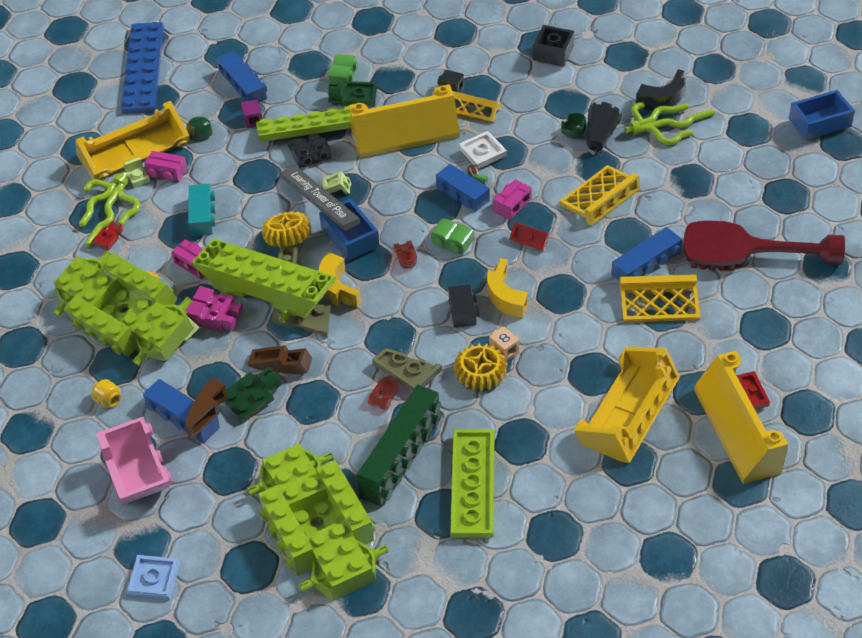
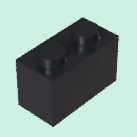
(462, 305)

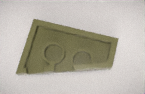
(316, 321)
(405, 369)

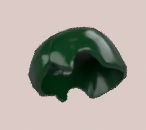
(574, 125)
(199, 128)

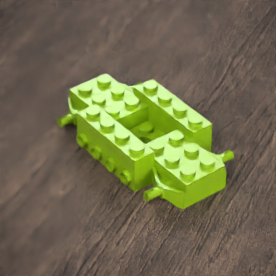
(98, 290)
(304, 491)

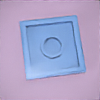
(153, 577)

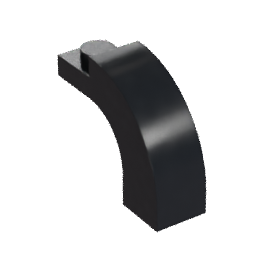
(662, 96)

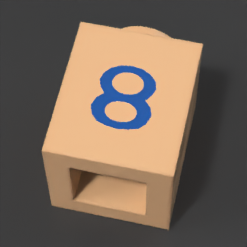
(505, 341)

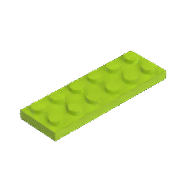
(303, 124)
(472, 484)

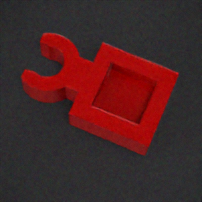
(107, 238)

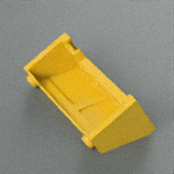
(404, 123)
(110, 152)
(630, 403)
(750, 447)

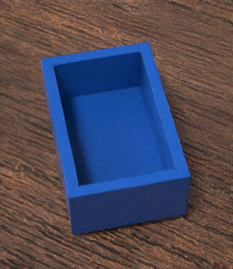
(821, 114)
(354, 240)

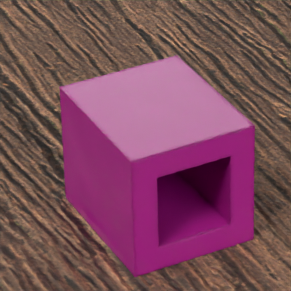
(251, 113)

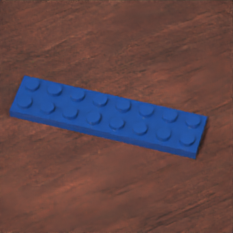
(143, 68)

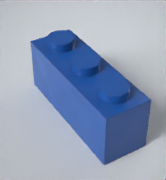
(462, 187)

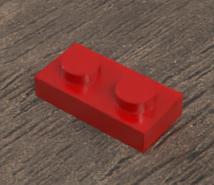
(529, 236)
(754, 389)

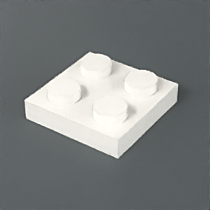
(482, 149)

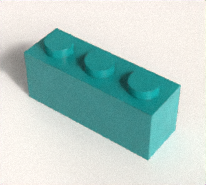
(201, 209)

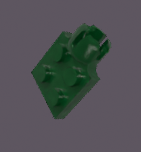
(352, 93)
(252, 393)

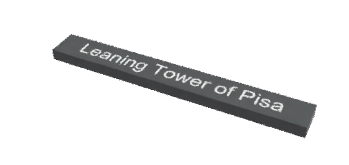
(320, 198)

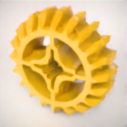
(286, 229)
(480, 367)

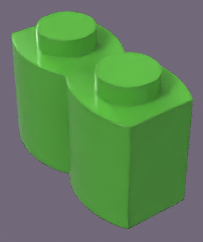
(342, 68)
(452, 236)

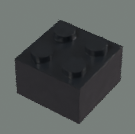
(553, 45)

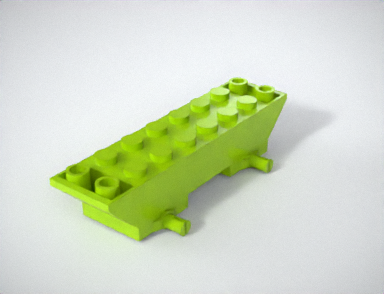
(251, 273)

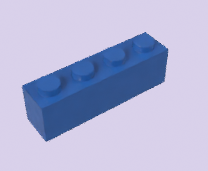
(241, 77)
(647, 255)
(175, 407)

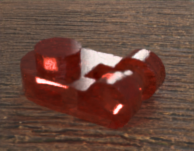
(405, 254)
(388, 388)

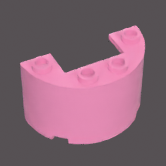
(133, 460)

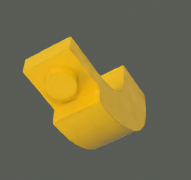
(338, 292)
(503, 297)

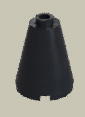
(601, 124)

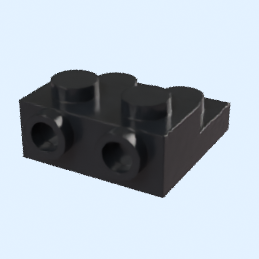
(309, 149)

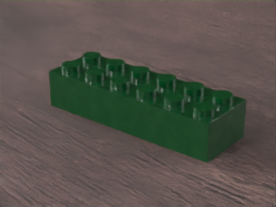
(399, 446)

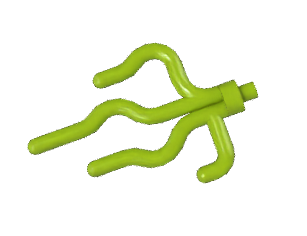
(650, 125)
(113, 191)

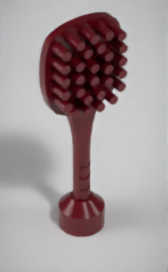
(730, 244)

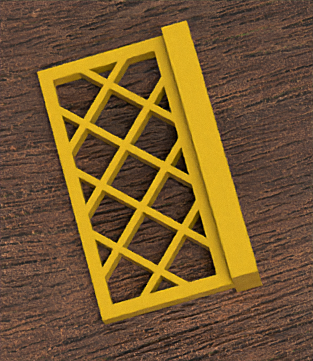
(607, 200)
(658, 286)

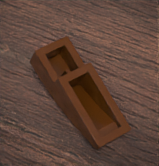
(281, 359)
(205, 407)

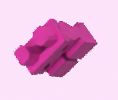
(214, 309)

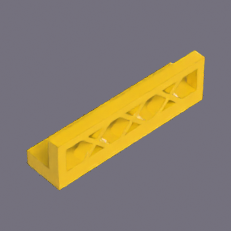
(484, 103)

